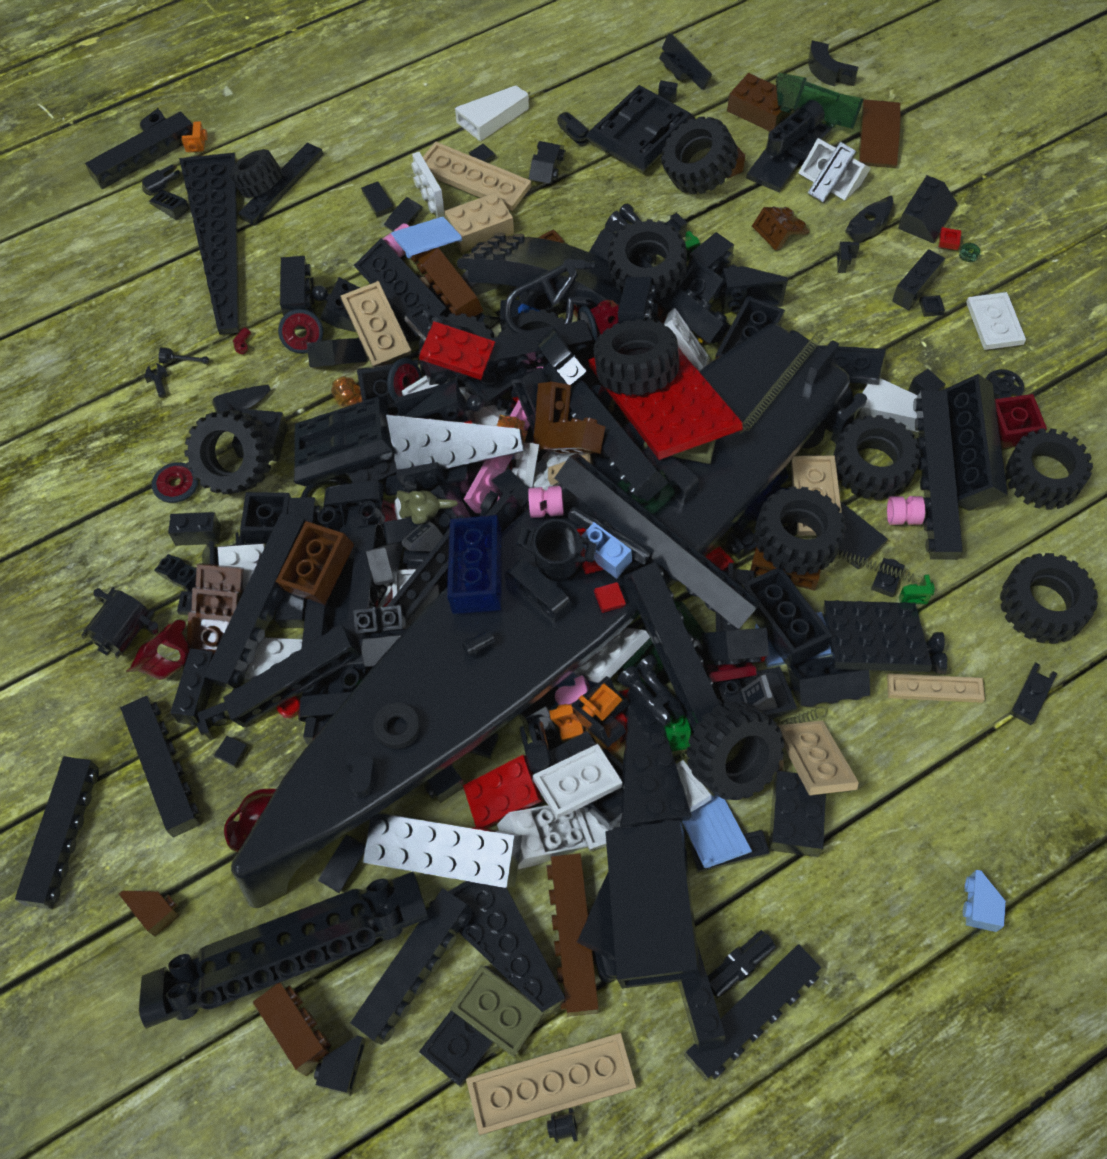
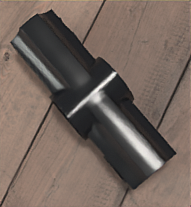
(740, 963)

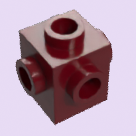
(605, 315)

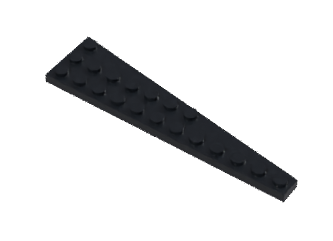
(215, 221)

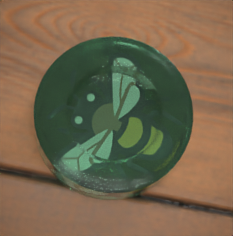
(969, 252)

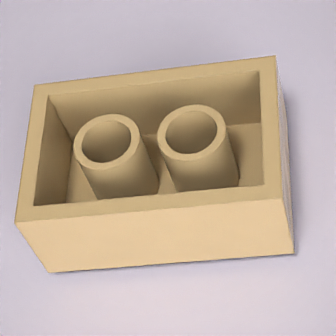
(480, 220)

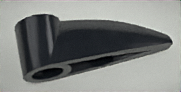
(240, 398)

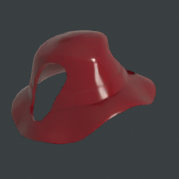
(152, 663)
(249, 812)

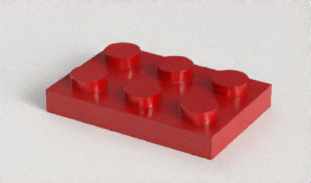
(457, 350)
(502, 791)

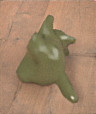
(421, 505)

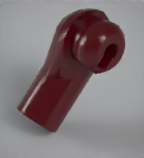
(239, 341)

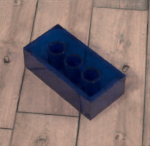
(474, 564)

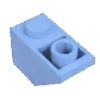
(610, 552)
(984, 904)

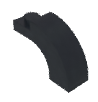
(828, 69)
(561, 357)

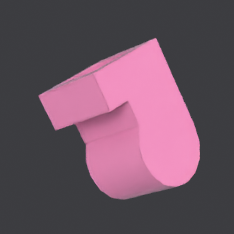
(570, 694)

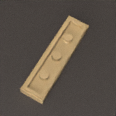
(935, 688)

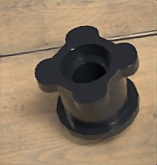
(563, 1126)

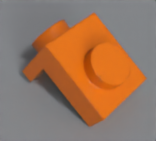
(197, 140)
(601, 702)
(567, 722)

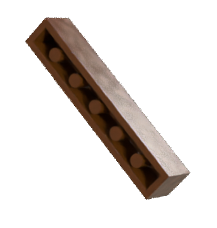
(447, 282)
(570, 917)

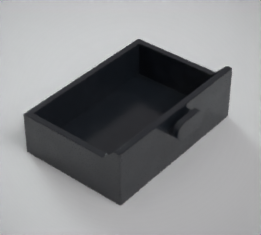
(607, 808)

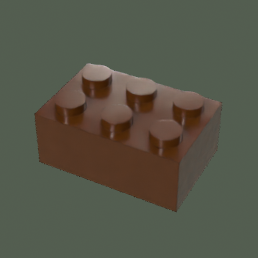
(756, 102)
(315, 562)
(293, 1027)

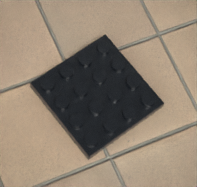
(876, 636)

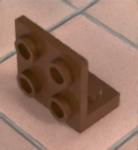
(777, 224)

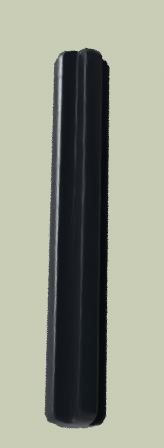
(586, 520)

